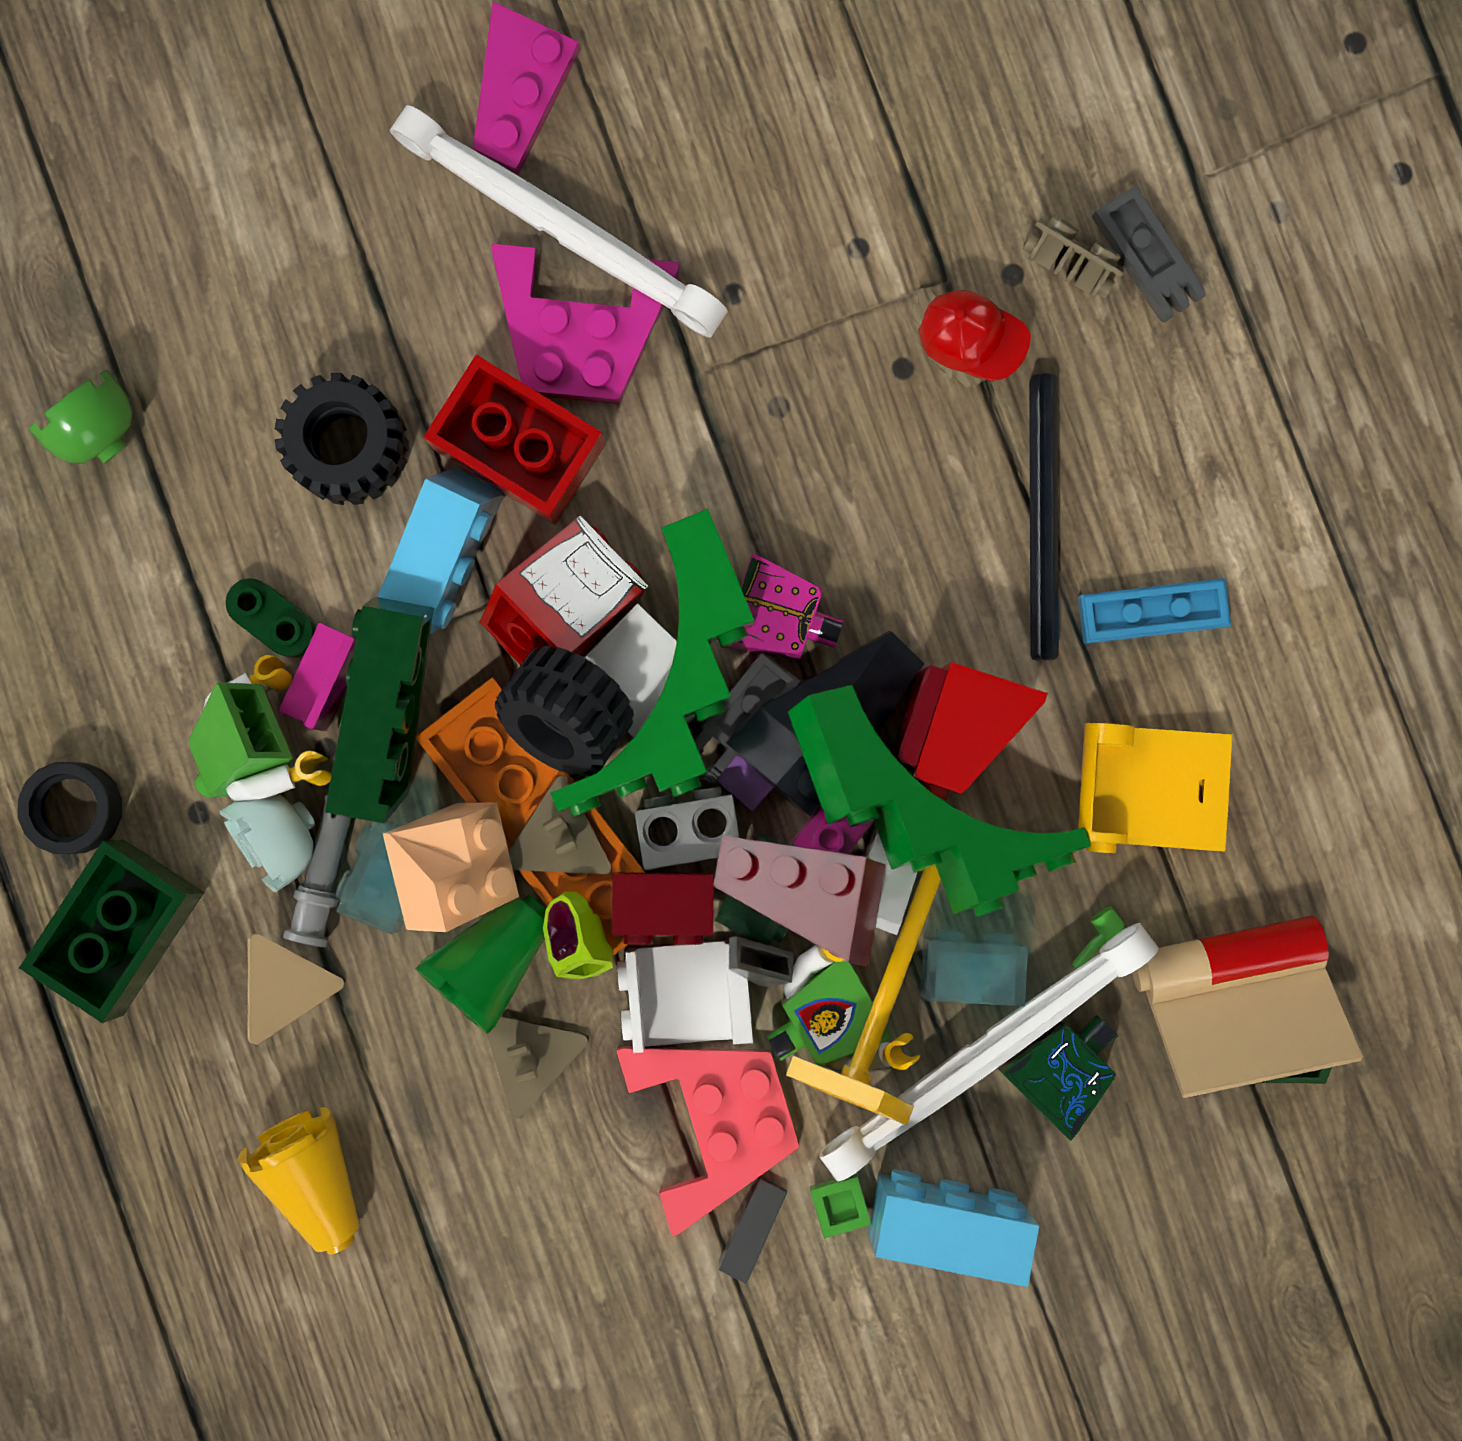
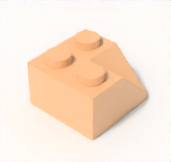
(451, 866)

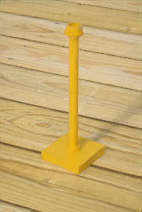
(854, 1080)

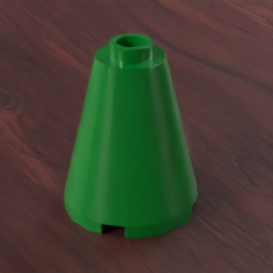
(487, 961)

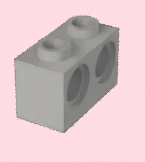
(690, 843)

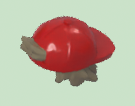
(970, 336)

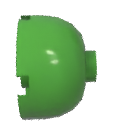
(87, 422)

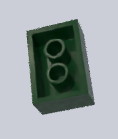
(111, 930)

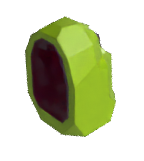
(575, 938)

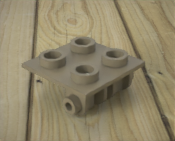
(1101, 258)

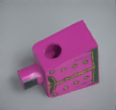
(783, 612)

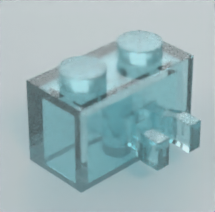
(370, 889)
(974, 970)

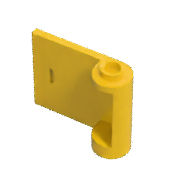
(1154, 788)

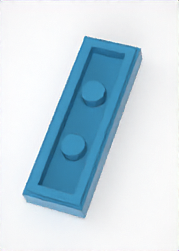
(1154, 611)

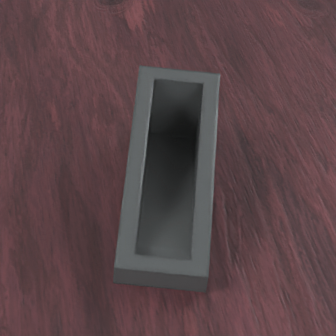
(760, 962)
(752, 1230)

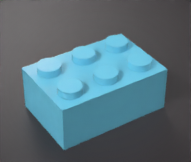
(952, 1228)

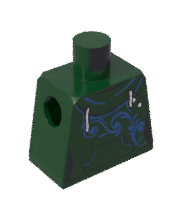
(1064, 1073)

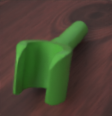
(1107, 924)

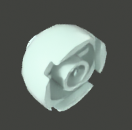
(272, 836)

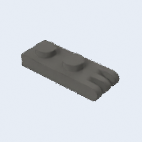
(1148, 253)

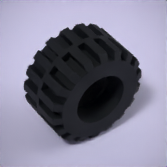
(314, 412)
(564, 711)

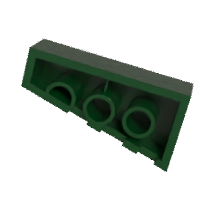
(380, 710)

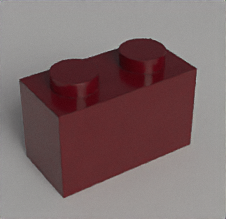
(662, 905)

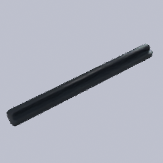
(1043, 517)

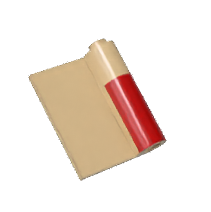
(1247, 1006)

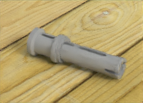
(317, 894)

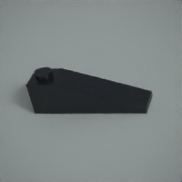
(767, 738)

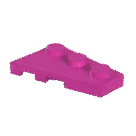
(519, 85)

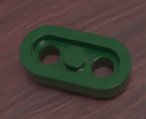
(269, 617)

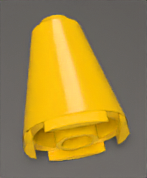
(306, 1179)

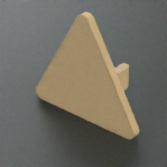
(282, 987)

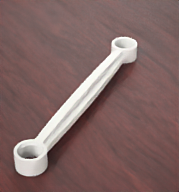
(688, 303)
(1002, 1041)

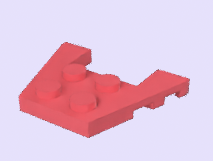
(735, 1117)

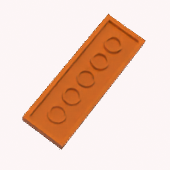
(492, 767)

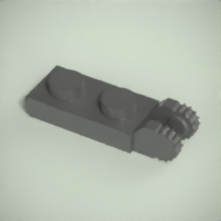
(759, 684)

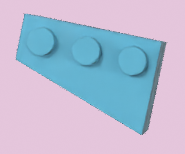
(441, 542)

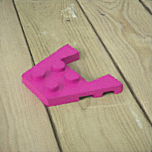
(569, 345)

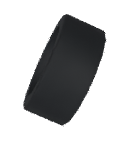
(32, 801)

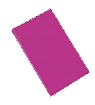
(320, 679)

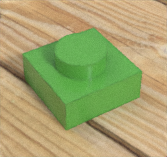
(840, 1206)

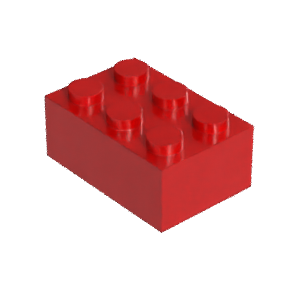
(515, 439)

